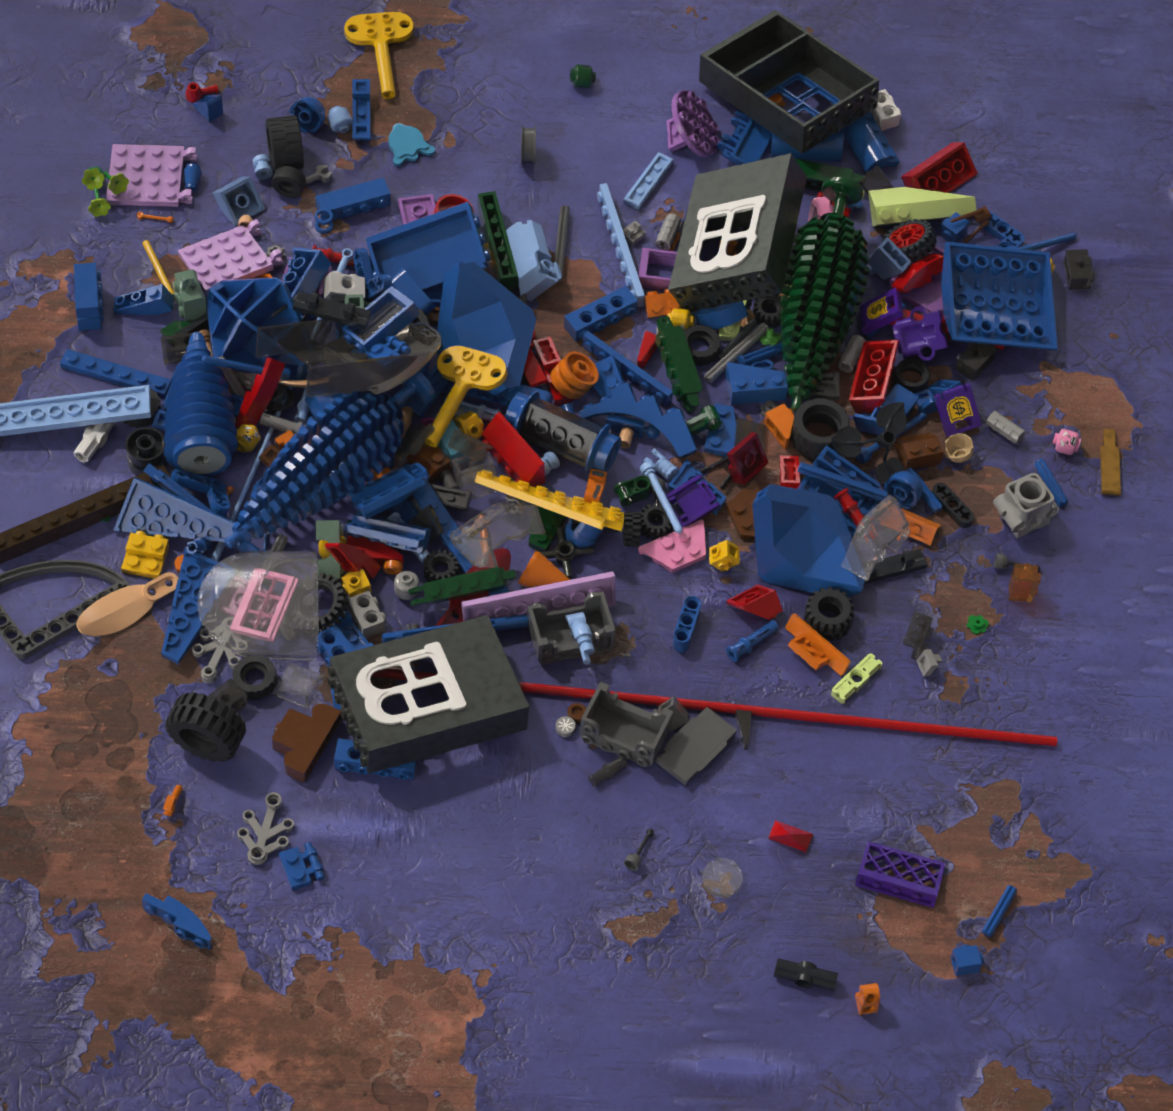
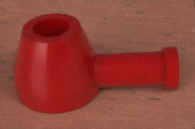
(194, 92)

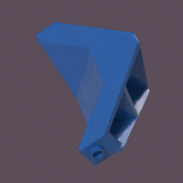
(239, 309)
(486, 318)
(802, 541)

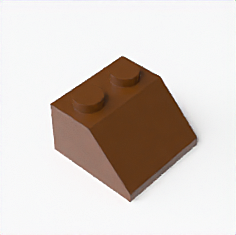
(919, 451)
(431, 459)

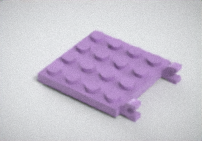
(152, 174)
(229, 256)

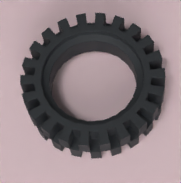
(339, 603)

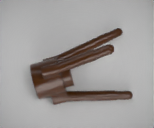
(981, 216)

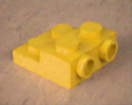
(145, 555)

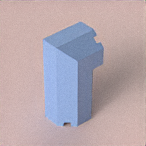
(532, 259)

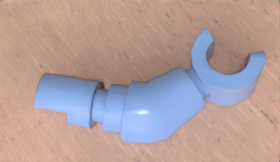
(582, 634)

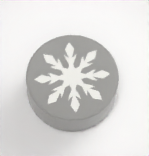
(565, 726)

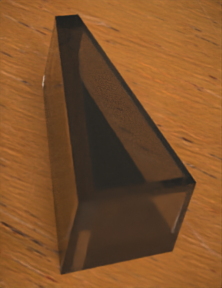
(743, 721)

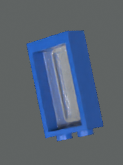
(388, 316)

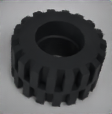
(833, 601)

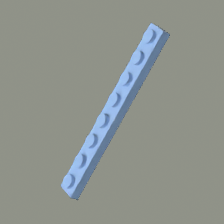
(618, 238)

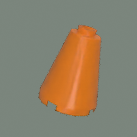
(540, 572)

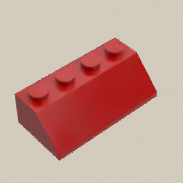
(942, 170)
(873, 375)
(513, 452)

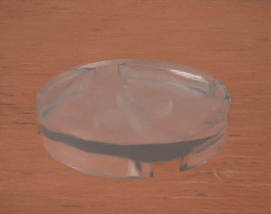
(722, 877)

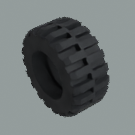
(205, 726)

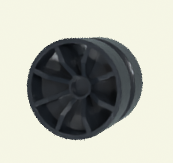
(143, 448)

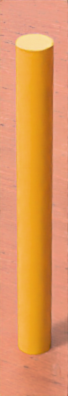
(152, 256)

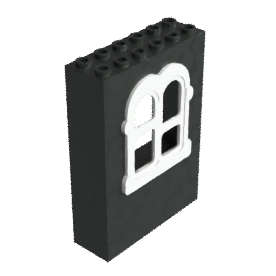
(751, 194)
(475, 673)

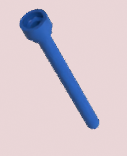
(1049, 242)
(240, 366)
(867, 452)

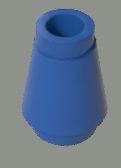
(192, 176)

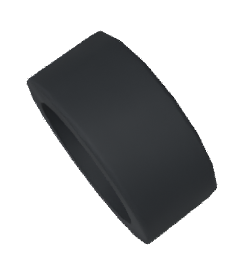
(912, 365)

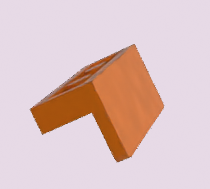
(921, 528)

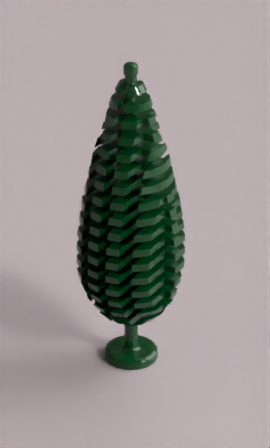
(822, 290)

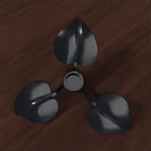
(893, 420)

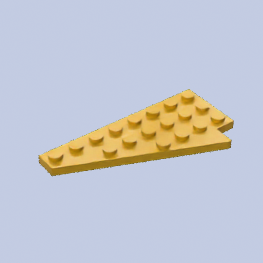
(575, 508)

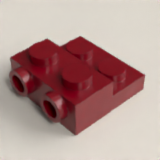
(746, 459)

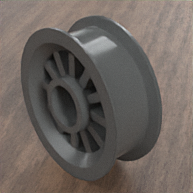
(528, 144)

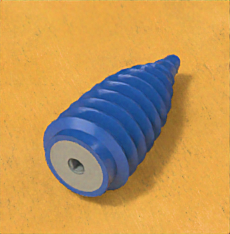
(199, 415)

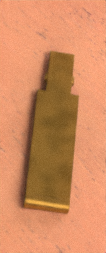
(1110, 464)

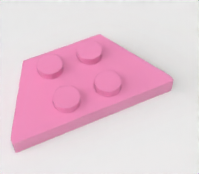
(678, 550)

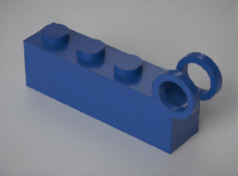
(350, 201)

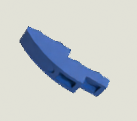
(185, 922)

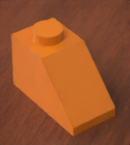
(780, 424)

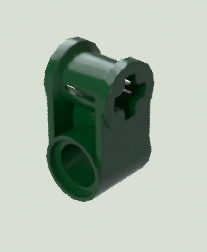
(632, 491)

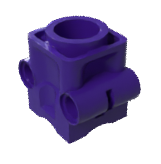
(917, 334)

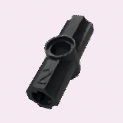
(805, 974)

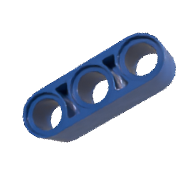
(409, 288)
(686, 631)

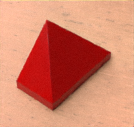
(790, 836)

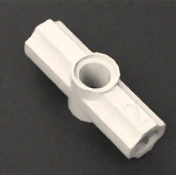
(93, 437)

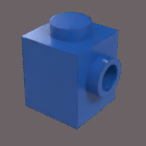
(954, 231)
(966, 960)

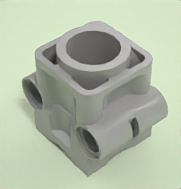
(1026, 505)

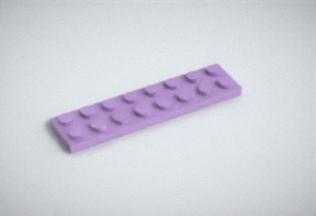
(553, 596)

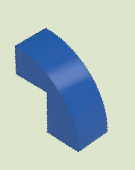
(721, 316)

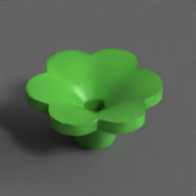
(770, 338)

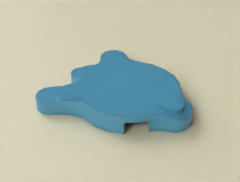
(407, 143)

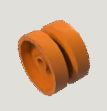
(574, 375)

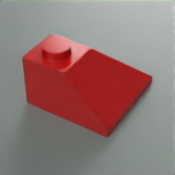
(758, 601)

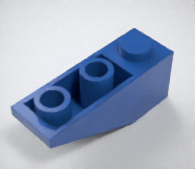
(147, 301)

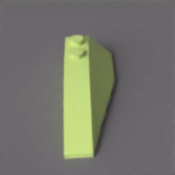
(907, 203)

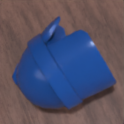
(581, 534)

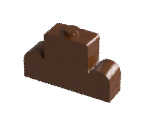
(304, 738)

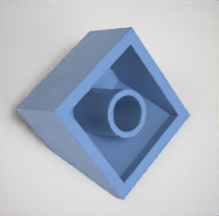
(239, 199)

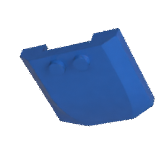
(835, 463)
(388, 489)

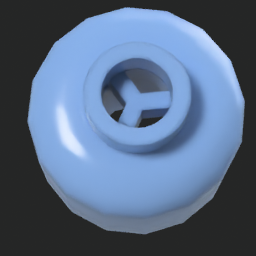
(339, 119)

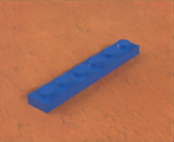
(628, 369)
(113, 372)
(426, 496)

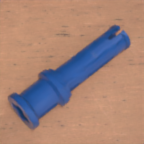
(747, 643)

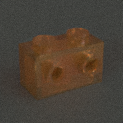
(1024, 582)

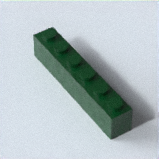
(498, 240)

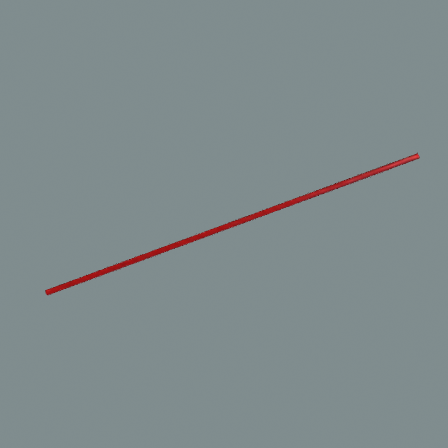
(770, 712)

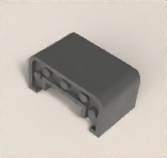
(552, 633)
(624, 727)

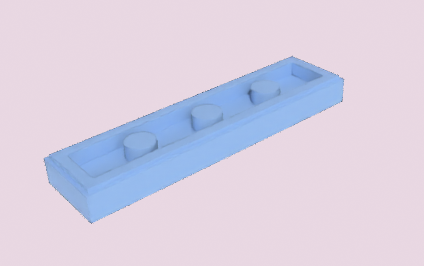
(648, 181)

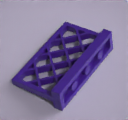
(897, 885)

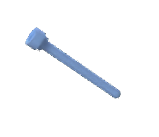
(649, 470)

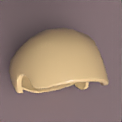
(959, 448)

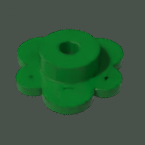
(977, 624)

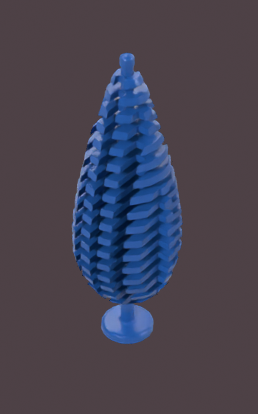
(328, 459)

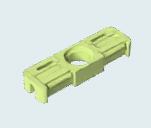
(847, 686)

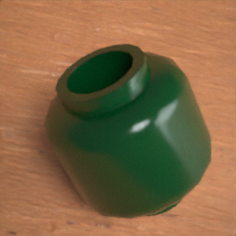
(582, 76)

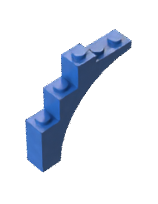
(624, 402)

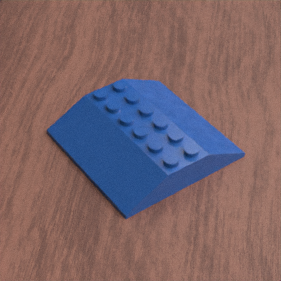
(998, 296)

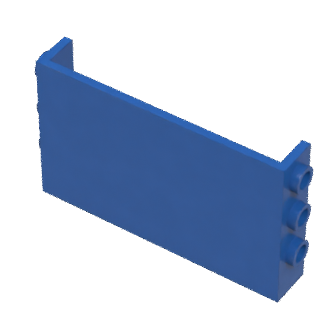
(430, 246)

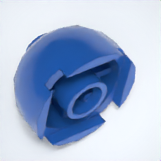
(310, 114)
(905, 488)

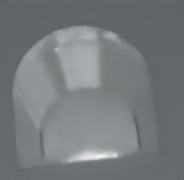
(263, 604)

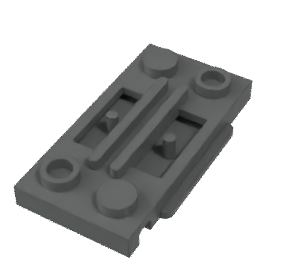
(695, 745)

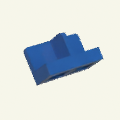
(867, 422)

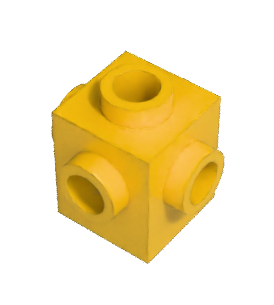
(470, 424)
(724, 555)
(356, 583)

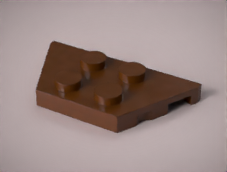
(741, 511)

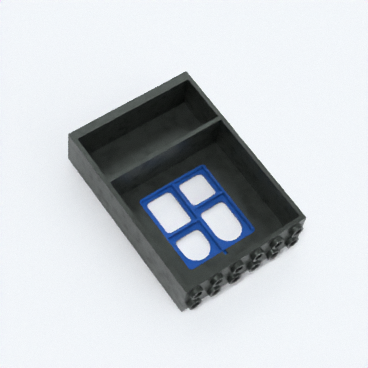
(771, 57)

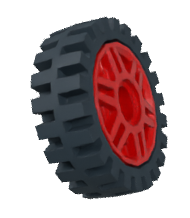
(913, 238)

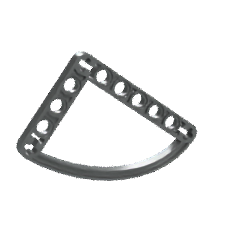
(47, 567)

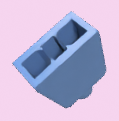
(888, 260)

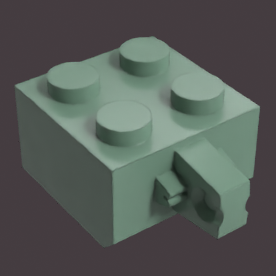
(189, 295)

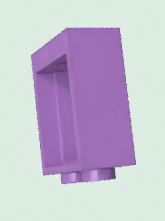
(658, 257)

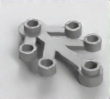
(210, 678)
(264, 832)

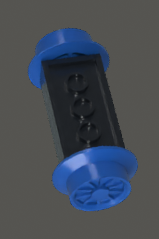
(563, 432)

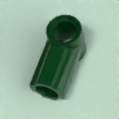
(708, 419)

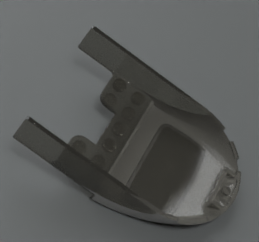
(345, 366)

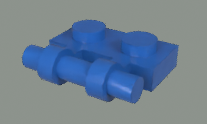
(386, 350)
(295, 868)

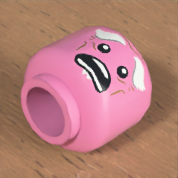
(1067, 442)

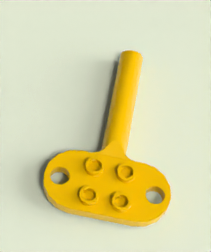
(380, 31)
(468, 370)

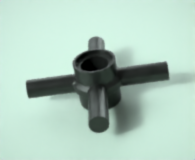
(566, 547)

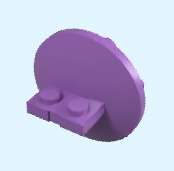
(692, 125)

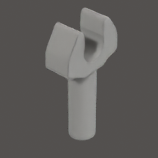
(319, 176)

